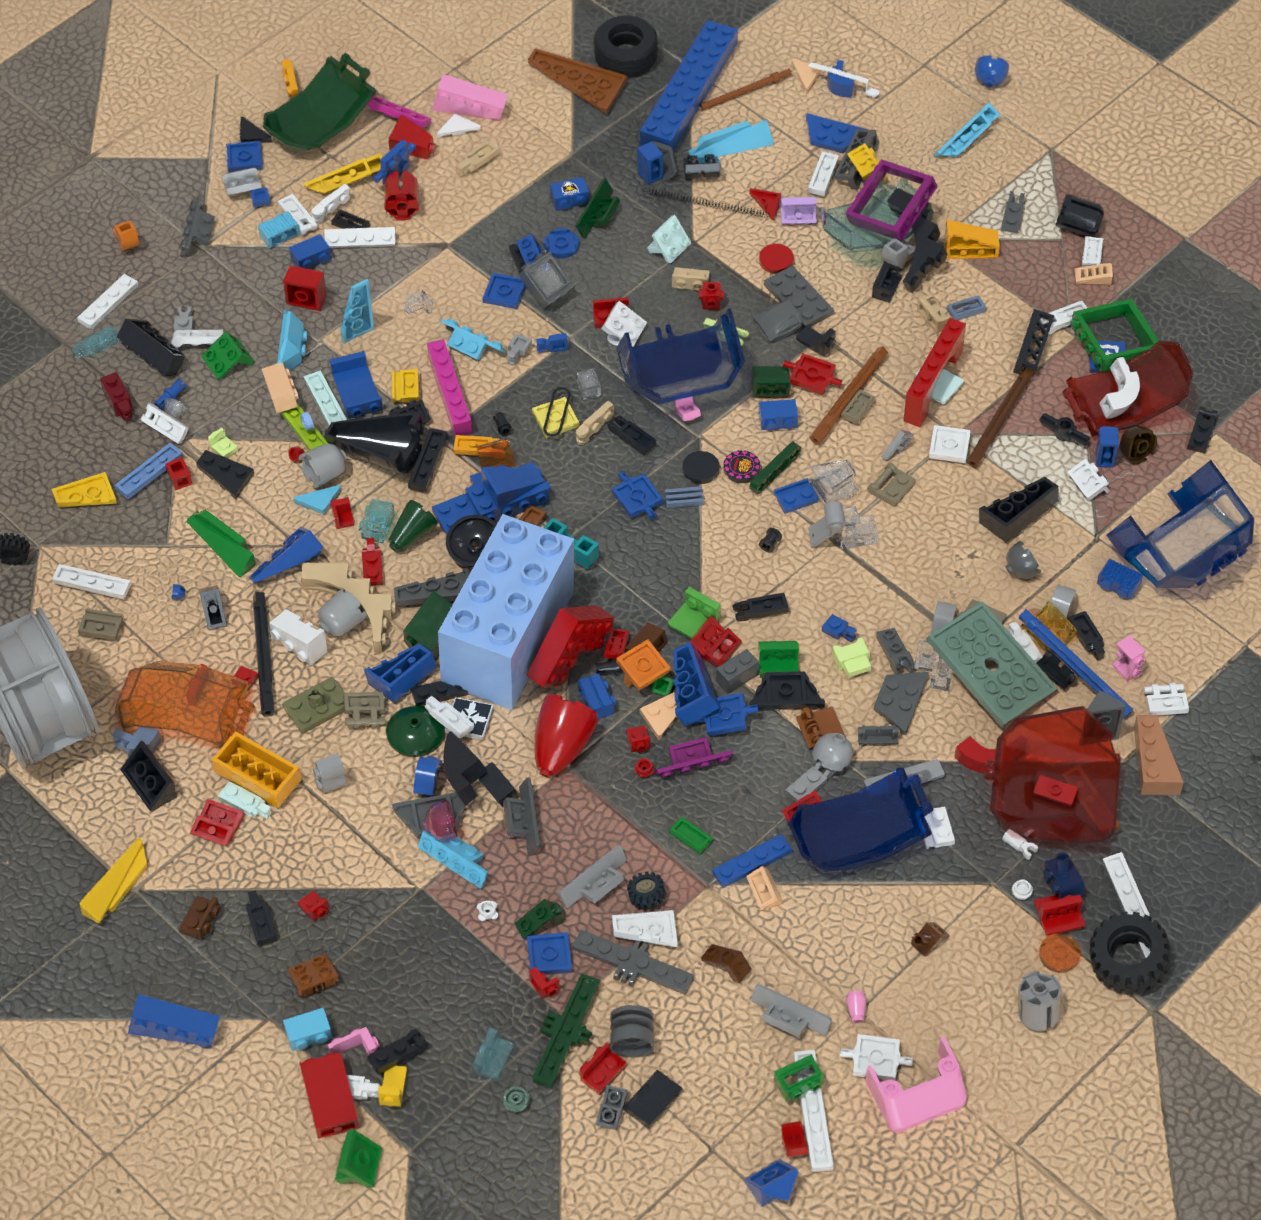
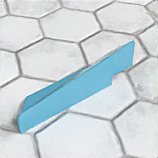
(969, 132)
(734, 139)

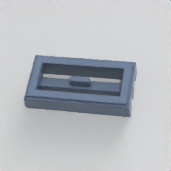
(967, 310)
(685, 495)

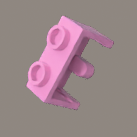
(1131, 658)

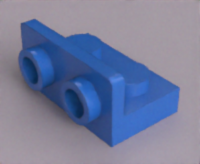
(529, 248)

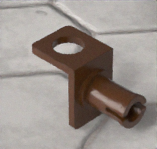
(928, 937)

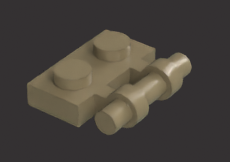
(364, 702)

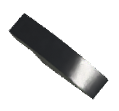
(461, 768)

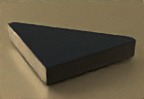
(250, 132)

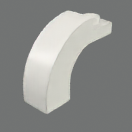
(1128, 389)

